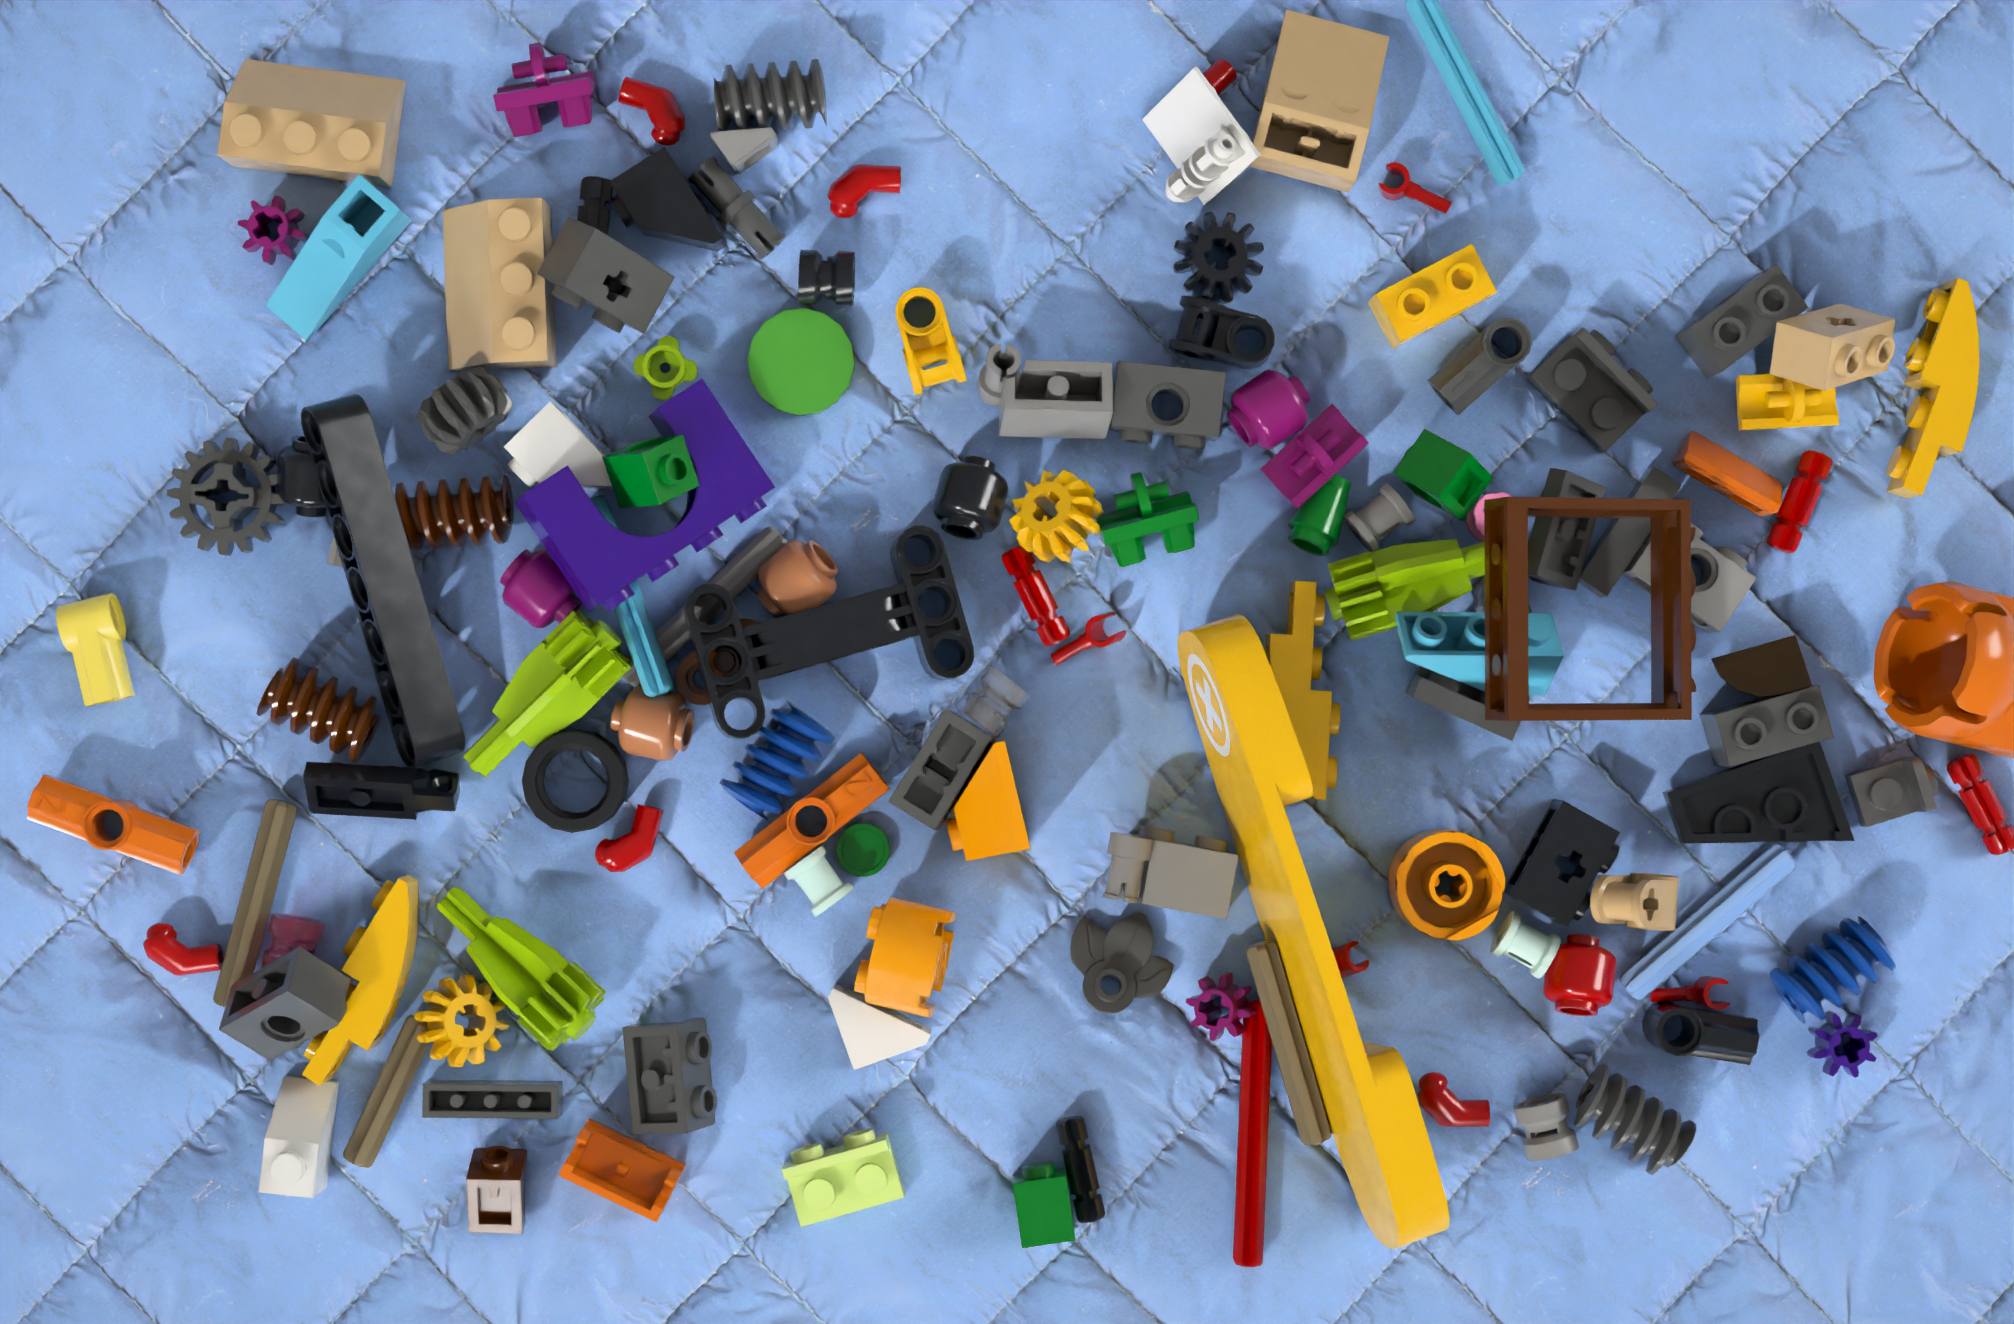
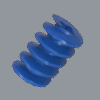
(777, 761)
(1831, 968)

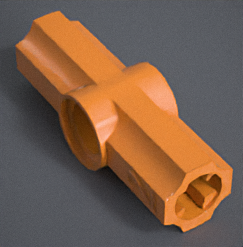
(83, 814)
(783, 841)

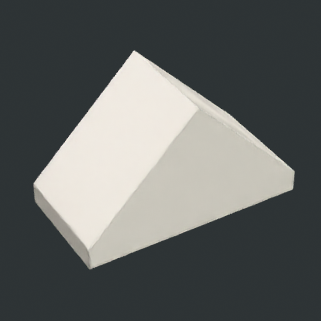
(873, 1030)

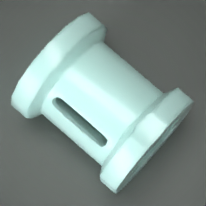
(818, 881)
(1525, 944)

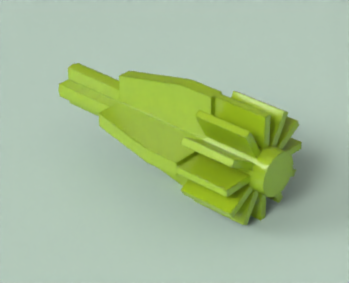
(1400, 578)
(552, 688)
(526, 973)

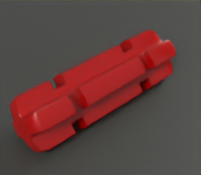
(1799, 501)
(1035, 596)
(1982, 803)

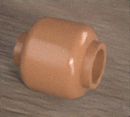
(797, 578)
(653, 725)

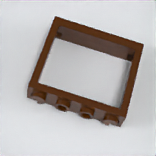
(1507, 608)

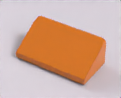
(1728, 475)

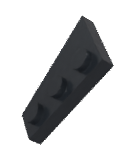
(1762, 801)

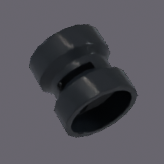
(829, 278)

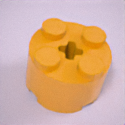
(1475, 892)
(906, 956)

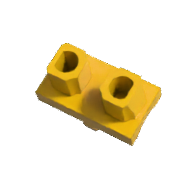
(1779, 403)

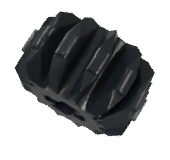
(1236, 266)

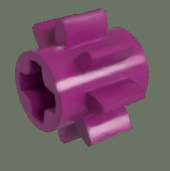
(259, 231)
(1210, 1015)

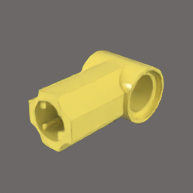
(94, 635)

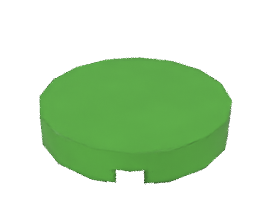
(801, 362)

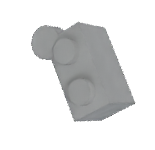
(1048, 396)
(1171, 873)

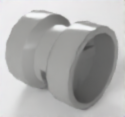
(1546, 1127)

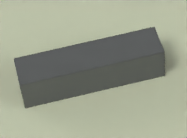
(1624, 536)
(492, 1099)

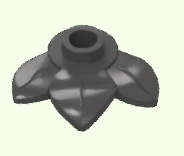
(1118, 954)

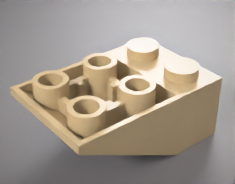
(1319, 101)

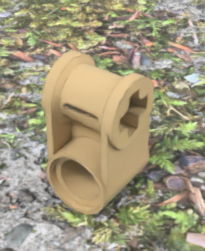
(1636, 900)

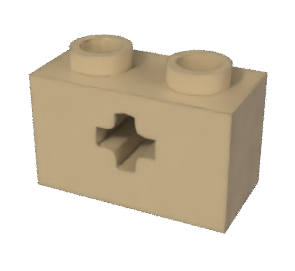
(1832, 346)

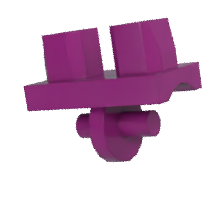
(522, 99)
(1314, 456)

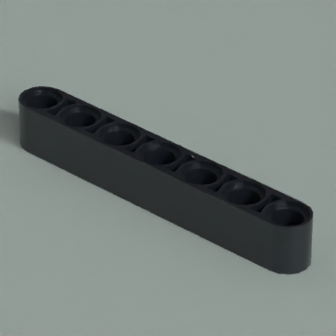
(382, 580)

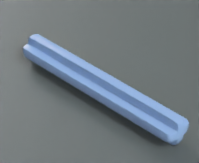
(1707, 922)

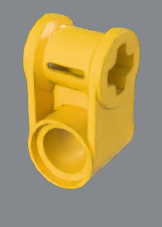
(928, 344)

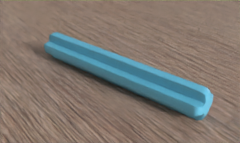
(1466, 90)
(639, 630)

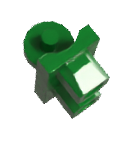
(1147, 512)

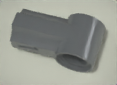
(1477, 367)

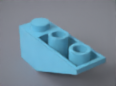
(337, 256)
(1456, 646)

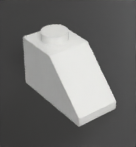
(552, 443)
(299, 1138)

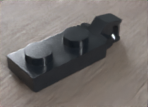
(378, 790)

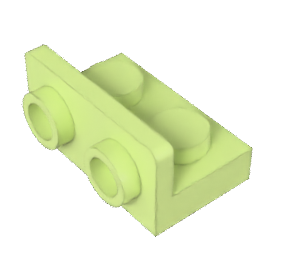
(842, 1177)

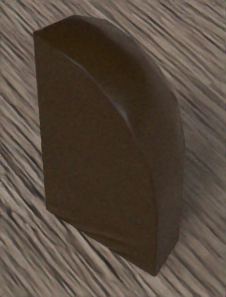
(1765, 669)

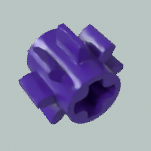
(1855, 1050)

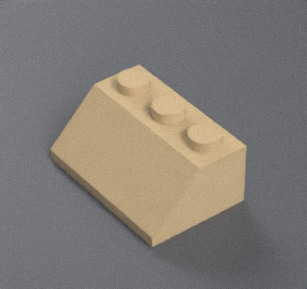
(312, 122)
(495, 300)

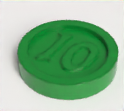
(863, 849)

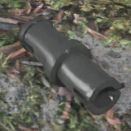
(737, 208)

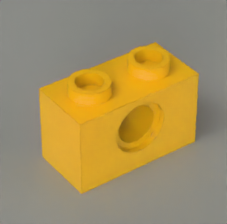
(1432, 296)

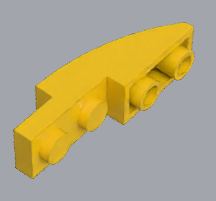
(1947, 372)
(1294, 666)
(381, 964)

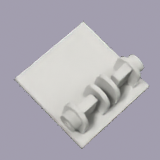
(1199, 140)

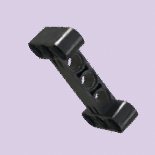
(831, 631)

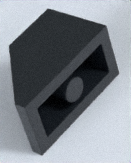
(663, 204)

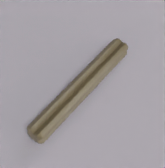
(256, 896)
(1288, 1042)

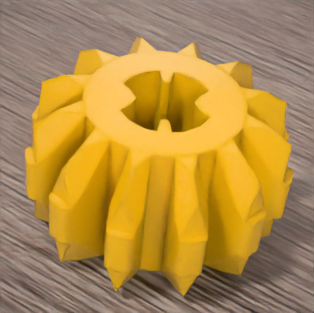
(1056, 516)
(453, 1039)

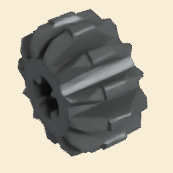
(464, 410)

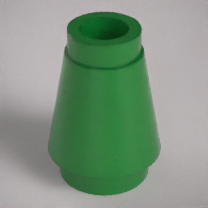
(1320, 519)

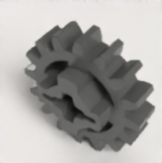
(227, 517)

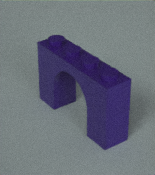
(604, 560)

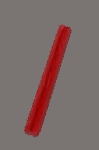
(1252, 1140)

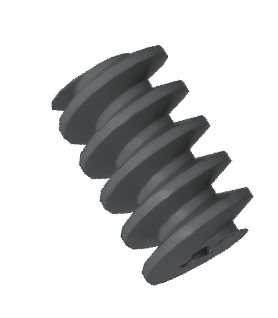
(770, 96)
(1633, 1120)

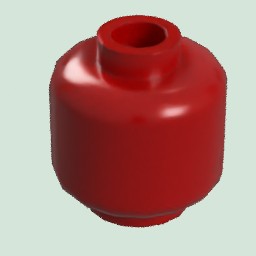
(1580, 976)

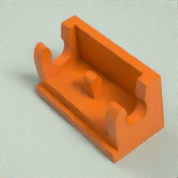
(622, 1170)

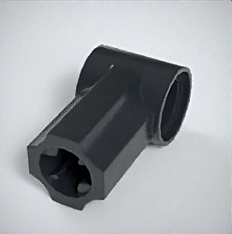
(1703, 1033)

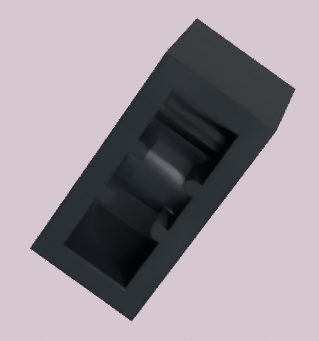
(1563, 833)

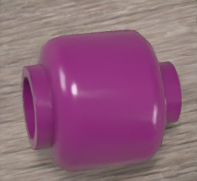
(1269, 409)
(538, 589)

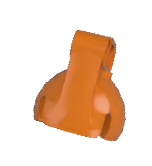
(1951, 666)

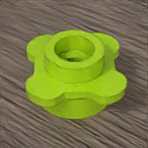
(650, 367)

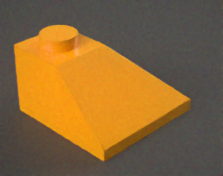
(989, 810)

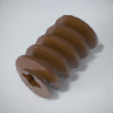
(456, 514)
(321, 709)

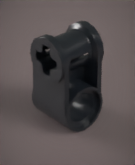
(1218, 332)

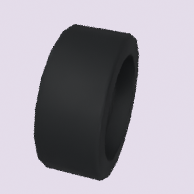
(535, 791)

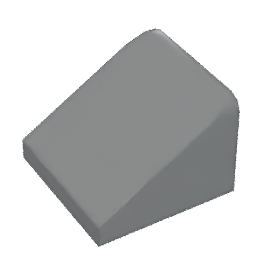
(745, 146)

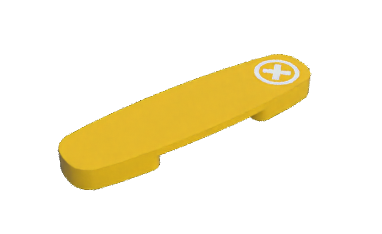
(1360, 1082)

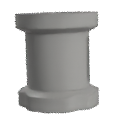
(1379, 518)

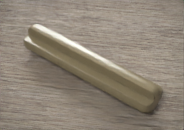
(387, 1095)

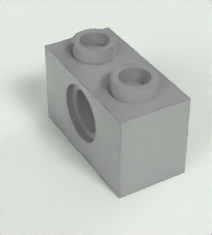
(1717, 591)

